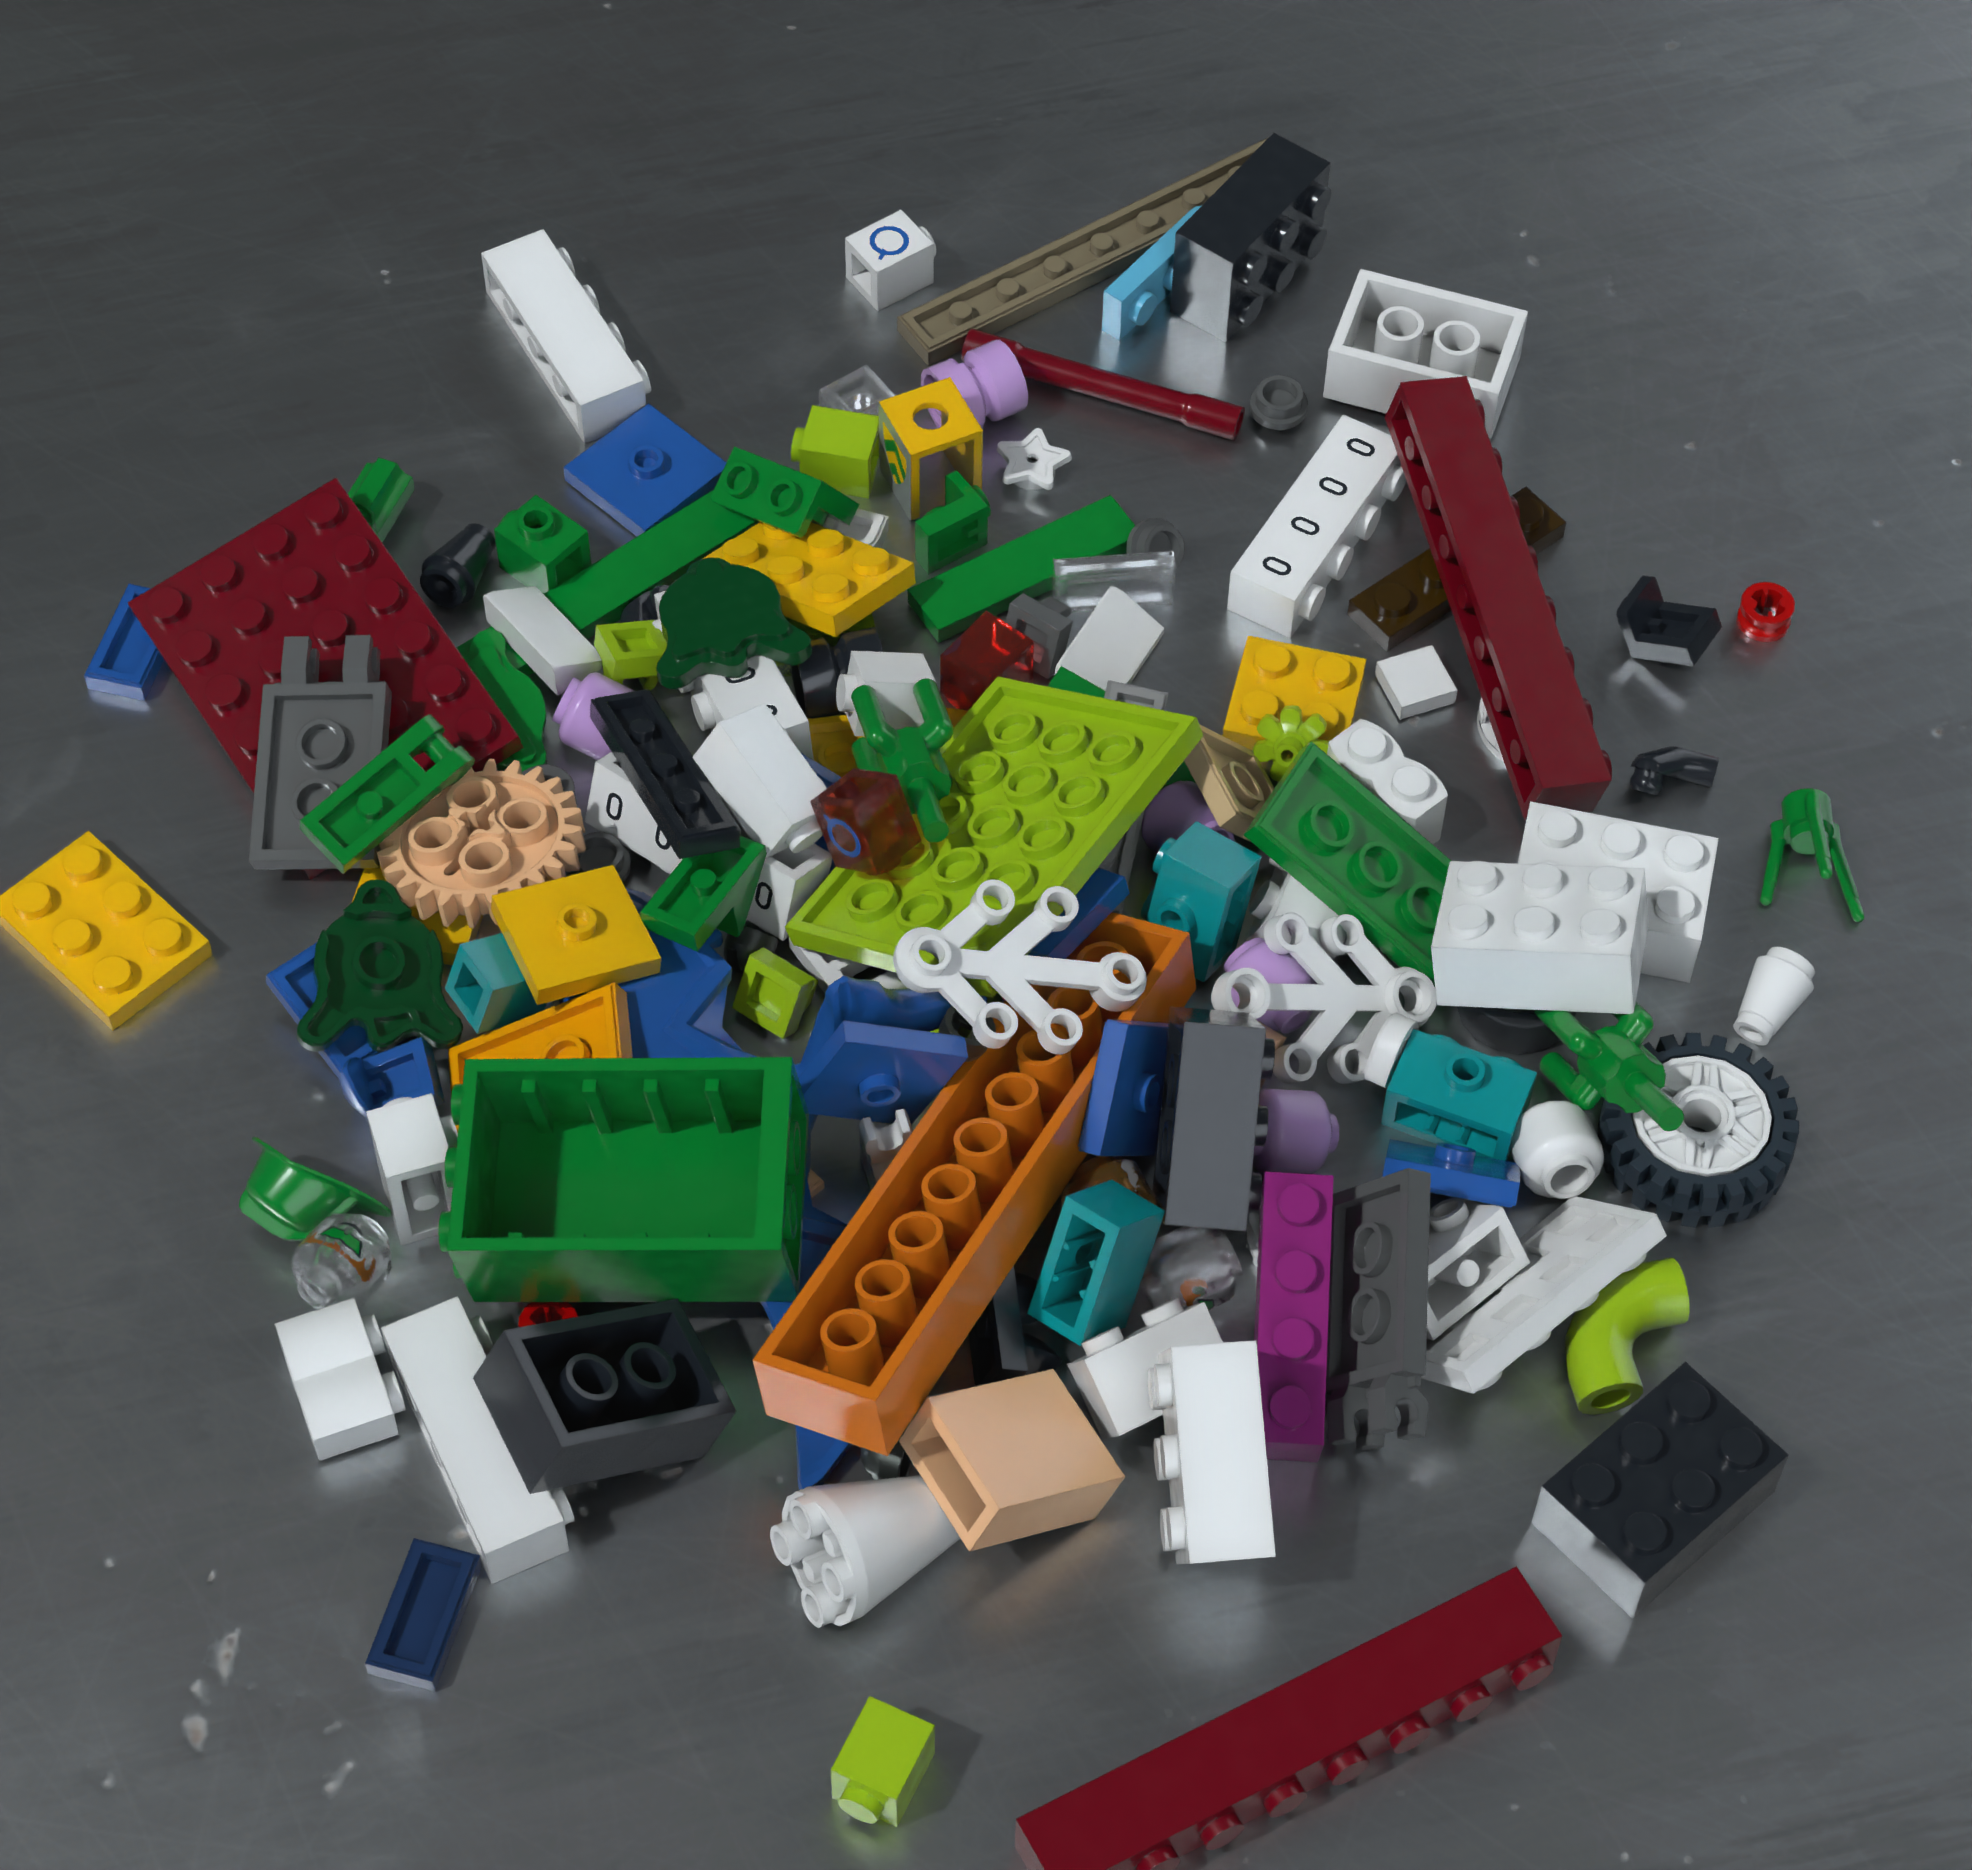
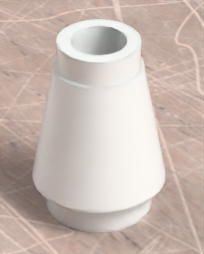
(1773, 994)

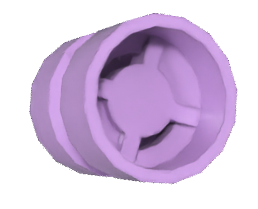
(986, 380)

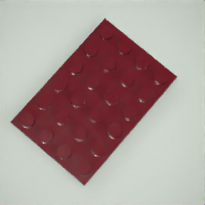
(320, 577)

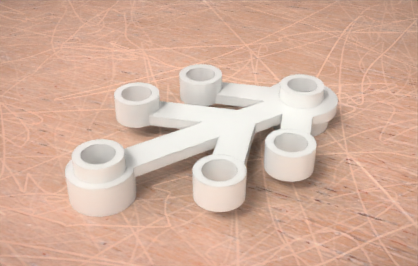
(1012, 971)
(1332, 995)

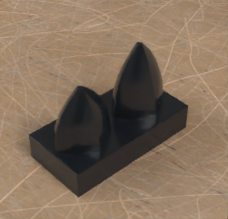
(997, 1339)

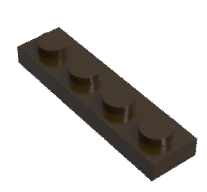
(1414, 592)

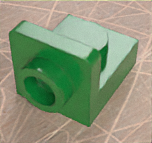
(952, 529)

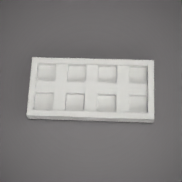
(1570, 1261)

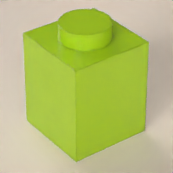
(839, 449)
(882, 1763)

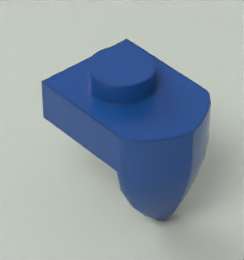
(392, 1074)

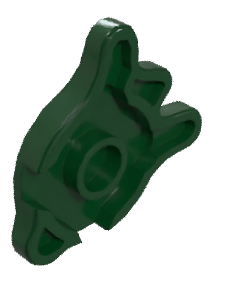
(721, 619)
(381, 974)

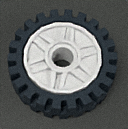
(1714, 1172)

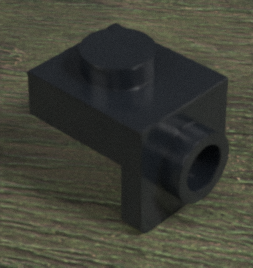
(1665, 629)

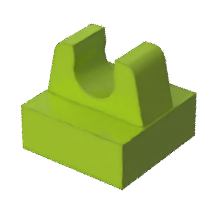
(630, 651)
(774, 993)

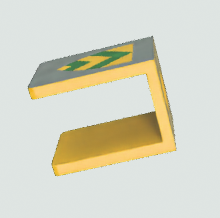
(905, 442)

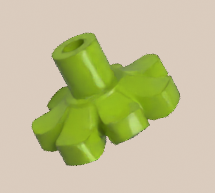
(1287, 738)

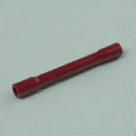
(1192, 410)

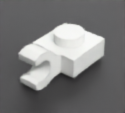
(881, 1144)

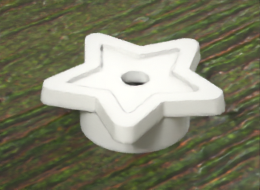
(1027, 474)

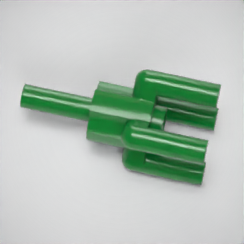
(909, 752)
(1610, 1066)

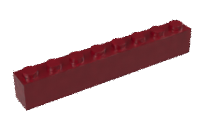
(1497, 596)
(1299, 1735)

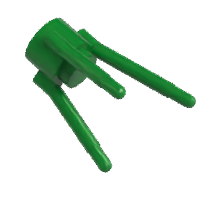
(1810, 830)

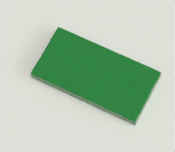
(1355, 856)

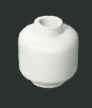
(1557, 1149)

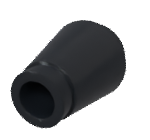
(457, 567)

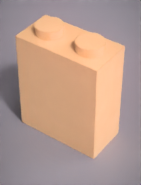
(1011, 1459)

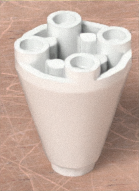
(858, 1543)

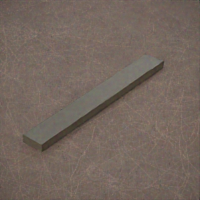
(1059, 267)

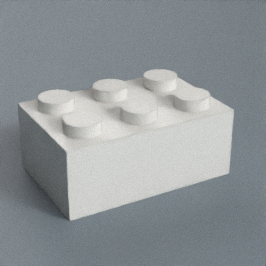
(1421, 332)
(1675, 866)
(1540, 937)
(1212, 1453)

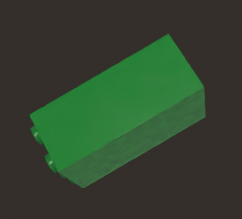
(627, 1180)

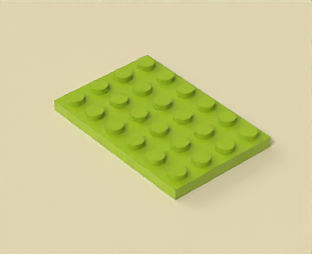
(1033, 802)

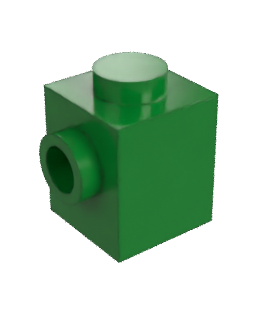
(541, 545)

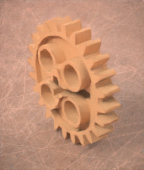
(483, 840)

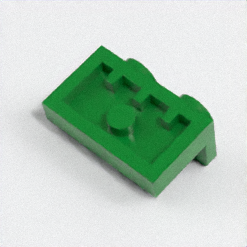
(779, 494)

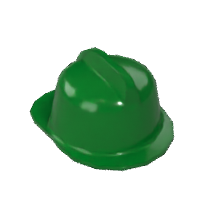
(294, 1198)

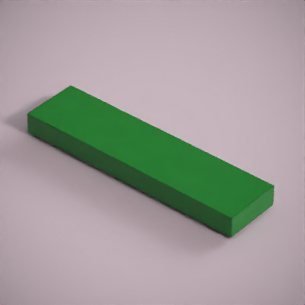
(1024, 565)

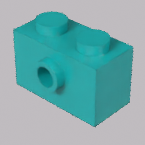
(1203, 891)
(1457, 1095)
(1095, 1261)

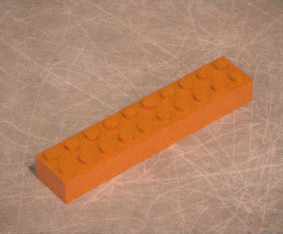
(953, 1212)

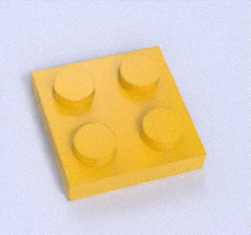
(1289, 674)

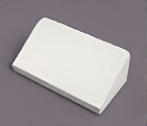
(541, 636)
(1112, 641)

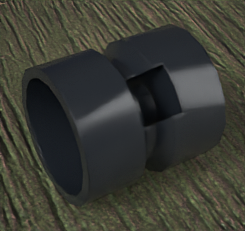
(818, 676)

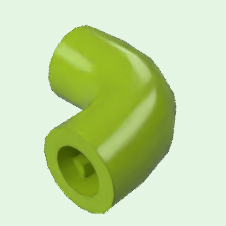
(1604, 1333)

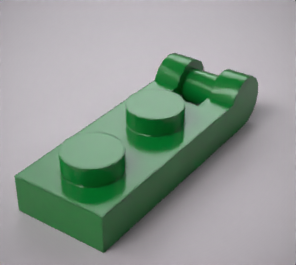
(384, 794)

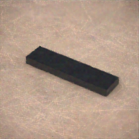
(665, 774)

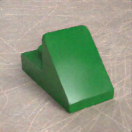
(706, 895)

